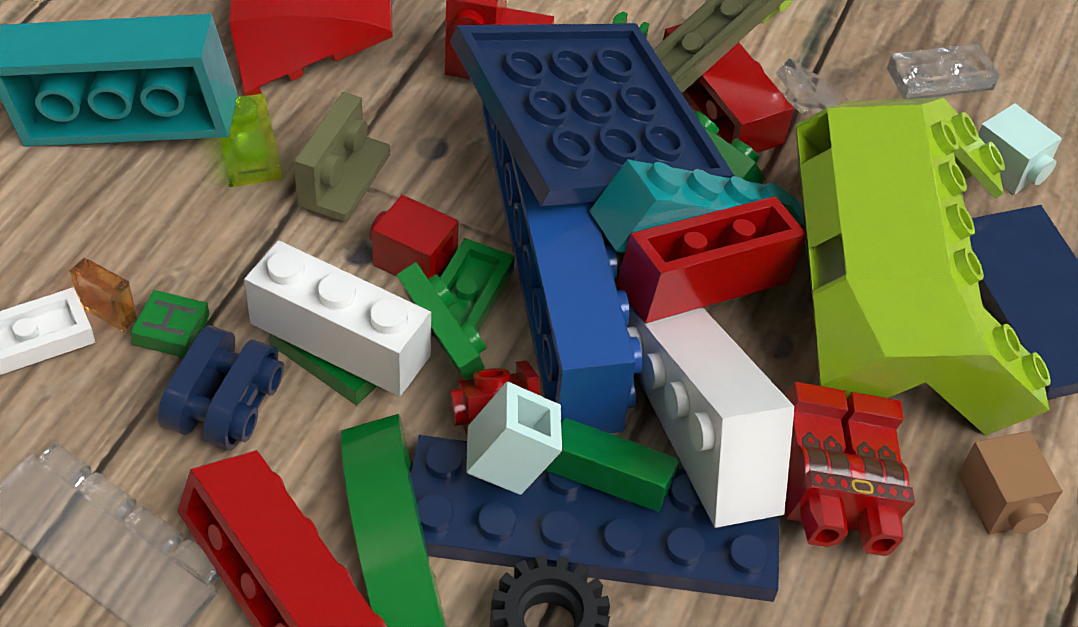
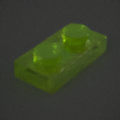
(251, 147)

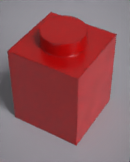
(411, 235)

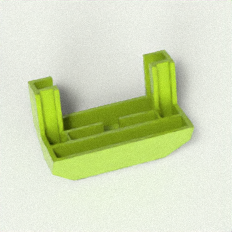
(897, 261)

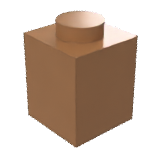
(1010, 483)

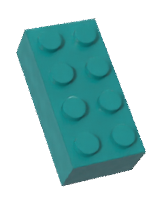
(116, 80)

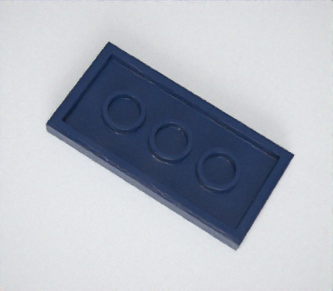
(1032, 288)

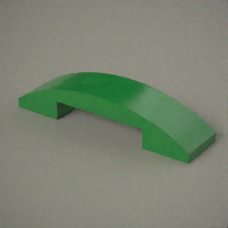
(389, 525)

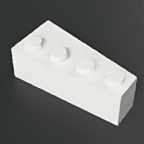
(718, 415)

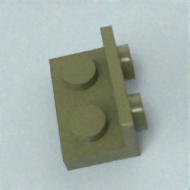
(338, 161)

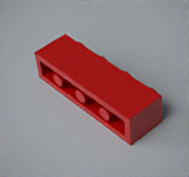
(268, 548)

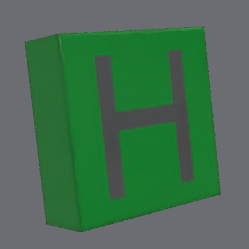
(169, 323)

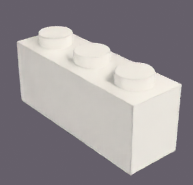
(339, 317)

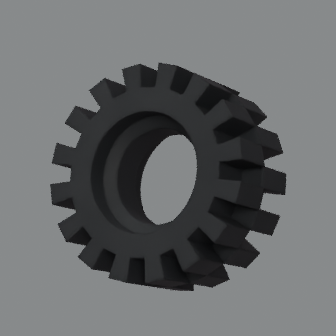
(552, 586)

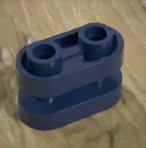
(234, 408)

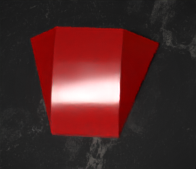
(288, 35)

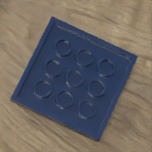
(582, 104)

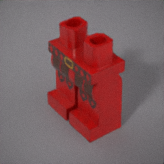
(847, 468)

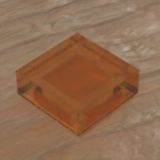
(104, 294)

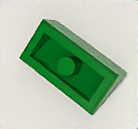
(614, 465)

